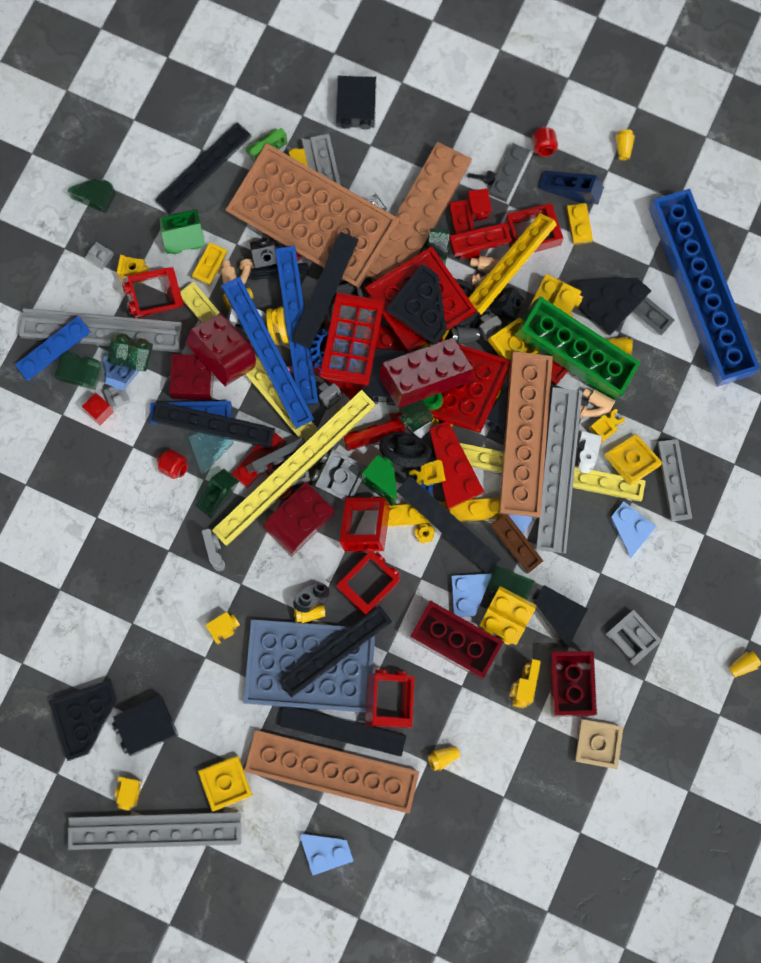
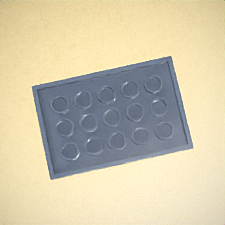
(282, 646)

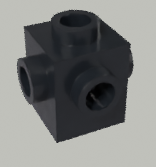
(264, 252)
(507, 303)

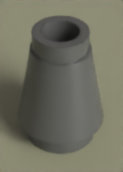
(464, 334)

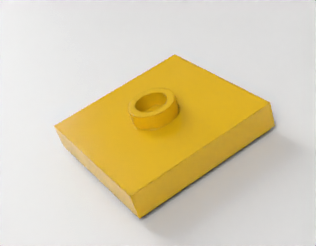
(633, 459)
(225, 783)

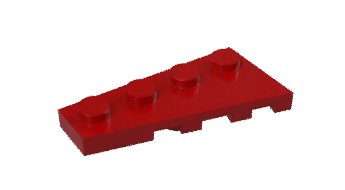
(460, 477)

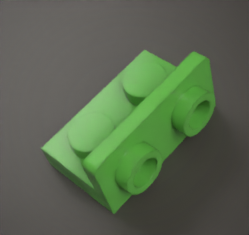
(275, 138)

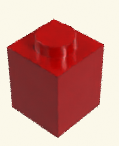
(480, 204)
(97, 409)

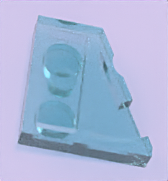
(208, 449)

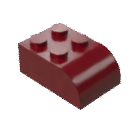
(222, 349)
(298, 519)
(572, 684)

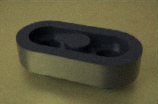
(314, 594)

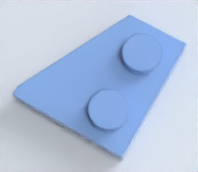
(631, 527)
(468, 593)
(325, 852)

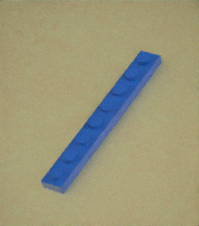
(294, 310)
(267, 353)

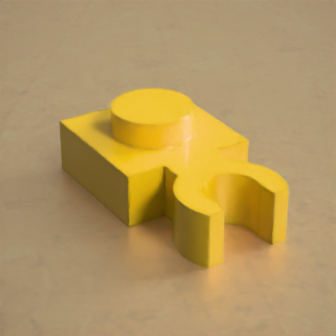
(606, 425)
(430, 473)

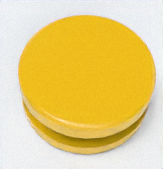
(277, 324)

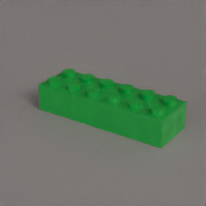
(577, 348)

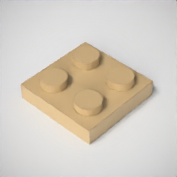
(599, 744)

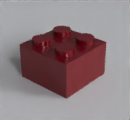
(190, 378)

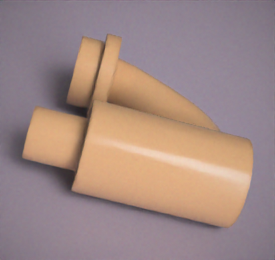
(485, 264)
(228, 272)
(598, 399)

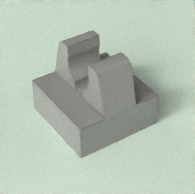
(99, 255)
(489, 326)
(330, 395)
(116, 397)

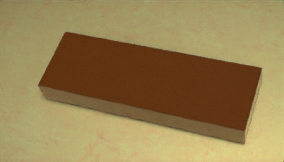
(516, 543)

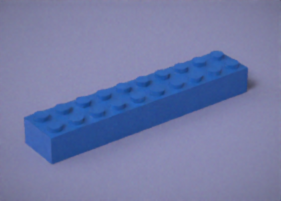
(703, 288)

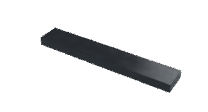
(203, 168)
(325, 290)
(213, 425)
(448, 525)
(335, 651)
(342, 731)

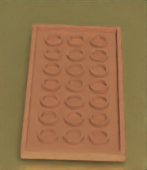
(310, 211)

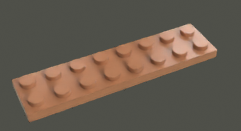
(422, 208)
(525, 434)
(332, 771)

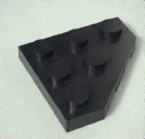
(611, 300)
(421, 306)
(82, 717)

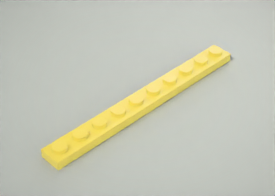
(204, 310)
(294, 468)
(593, 481)

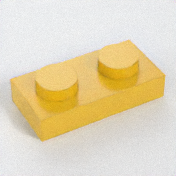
(579, 223)
(209, 264)

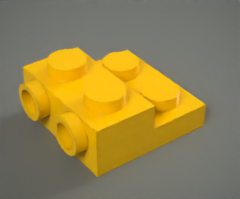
(559, 294)
(506, 342)
(507, 616)
(523, 689)

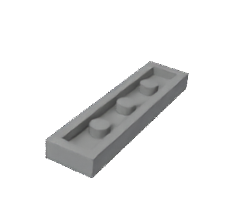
(674, 480)

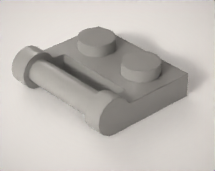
(212, 545)
(638, 632)

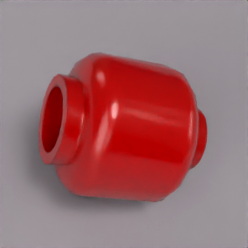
(544, 141)
(172, 464)

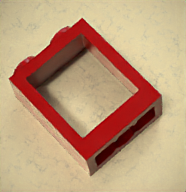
(530, 214)
(171, 287)
(365, 542)
(363, 607)
(407, 699)

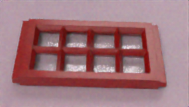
(352, 339)

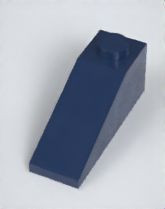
(574, 186)

